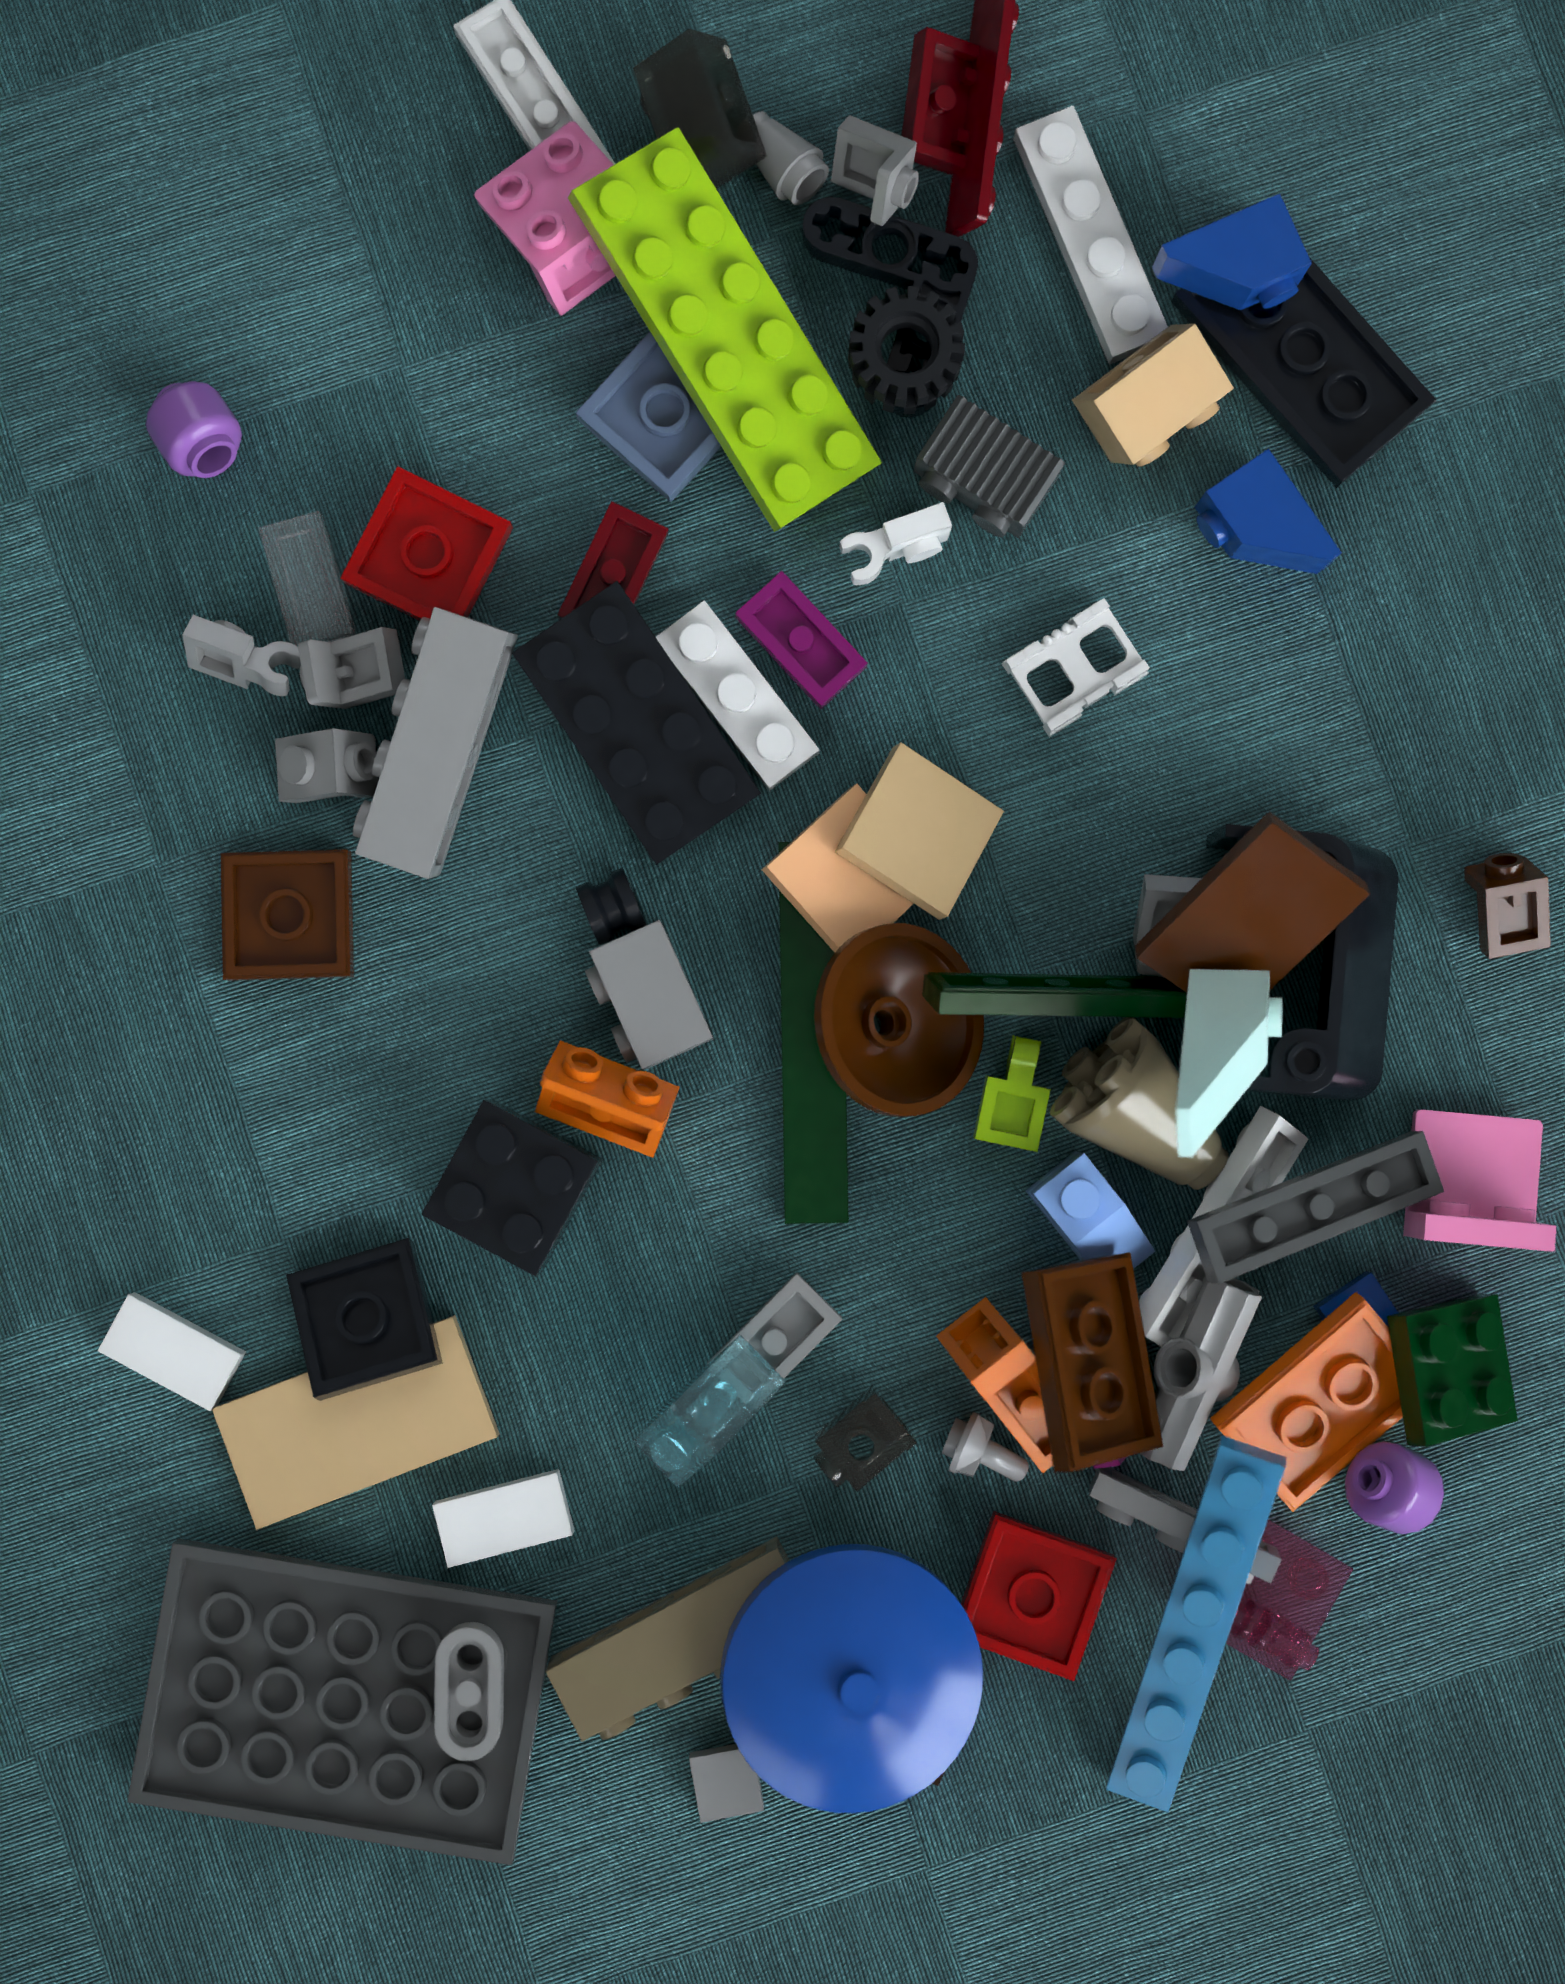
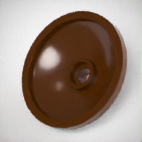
(918, 1055)

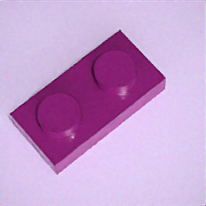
(801, 640)

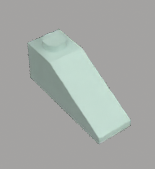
(1222, 1047)

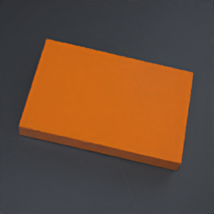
(1320, 1400)

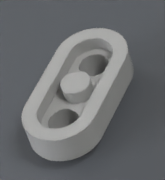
(469, 1688)

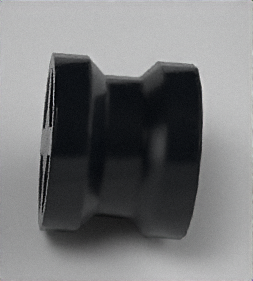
(611, 906)

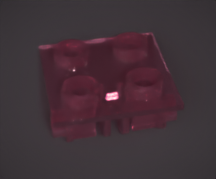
(1283, 1617)

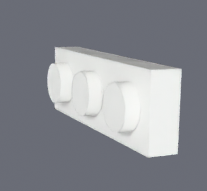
(737, 696)

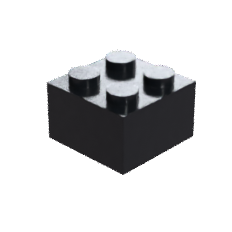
(512, 1187)

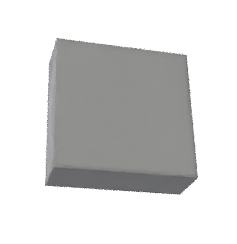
(724, 1784)

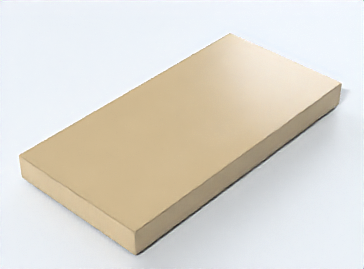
(310, 1451)

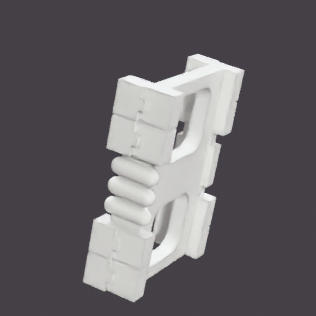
(1087, 683)

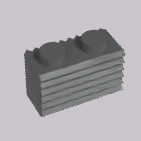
(986, 468)

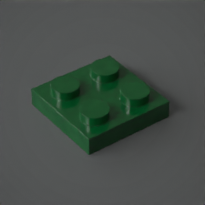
(1452, 1369)

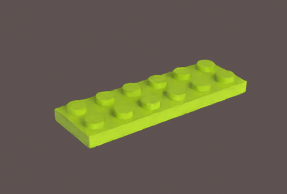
(724, 328)

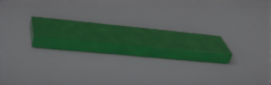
(811, 1097)

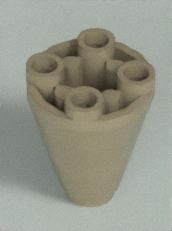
(1127, 1104)

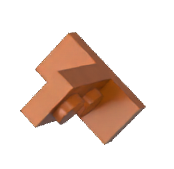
(1003, 1374)

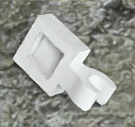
(911, 536)

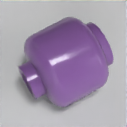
(194, 429)
(1394, 1487)

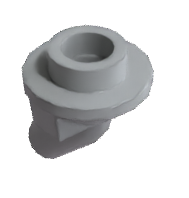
(971, 1445)

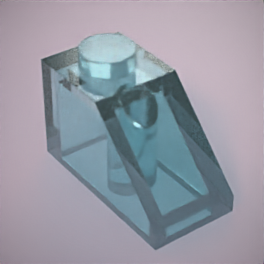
(708, 1411)

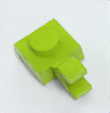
(1012, 1107)

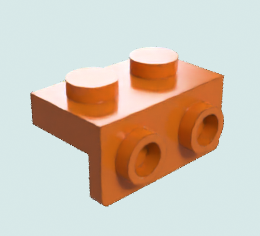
(606, 1098)

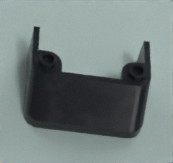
(1348, 1046)

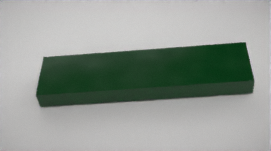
(1053, 995)

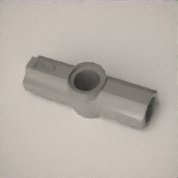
(1200, 1367)

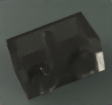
(698, 89)

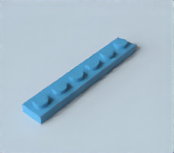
(1196, 1622)

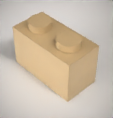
(1154, 395)

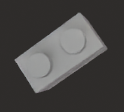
(649, 996)

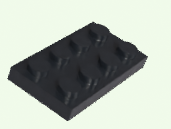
(1315, 371)
(636, 722)

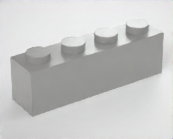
(434, 743)

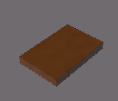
(1255, 908)
(1092, 1361)

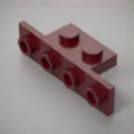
(957, 108)

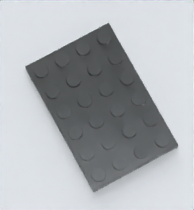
(312, 1702)

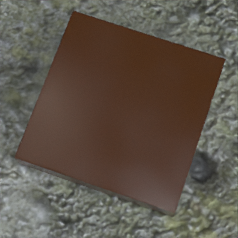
(287, 915)

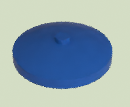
(851, 1678)

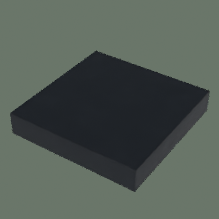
(364, 1319)

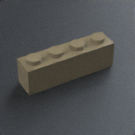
(658, 1648)

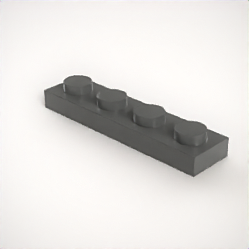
(1315, 1206)

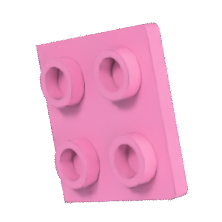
(535, 215)
(1487, 1181)

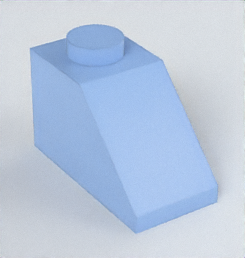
(1088, 1211)

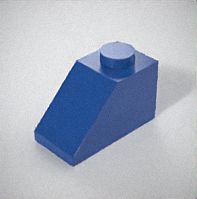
(1239, 258)
(1265, 519)

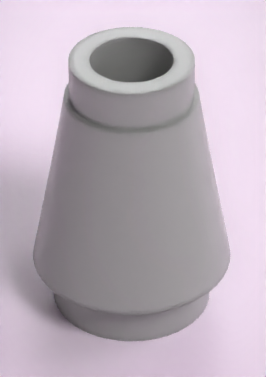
(792, 163)

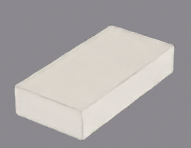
(172, 1351)
(503, 1518)

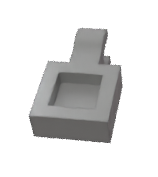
(230, 655)

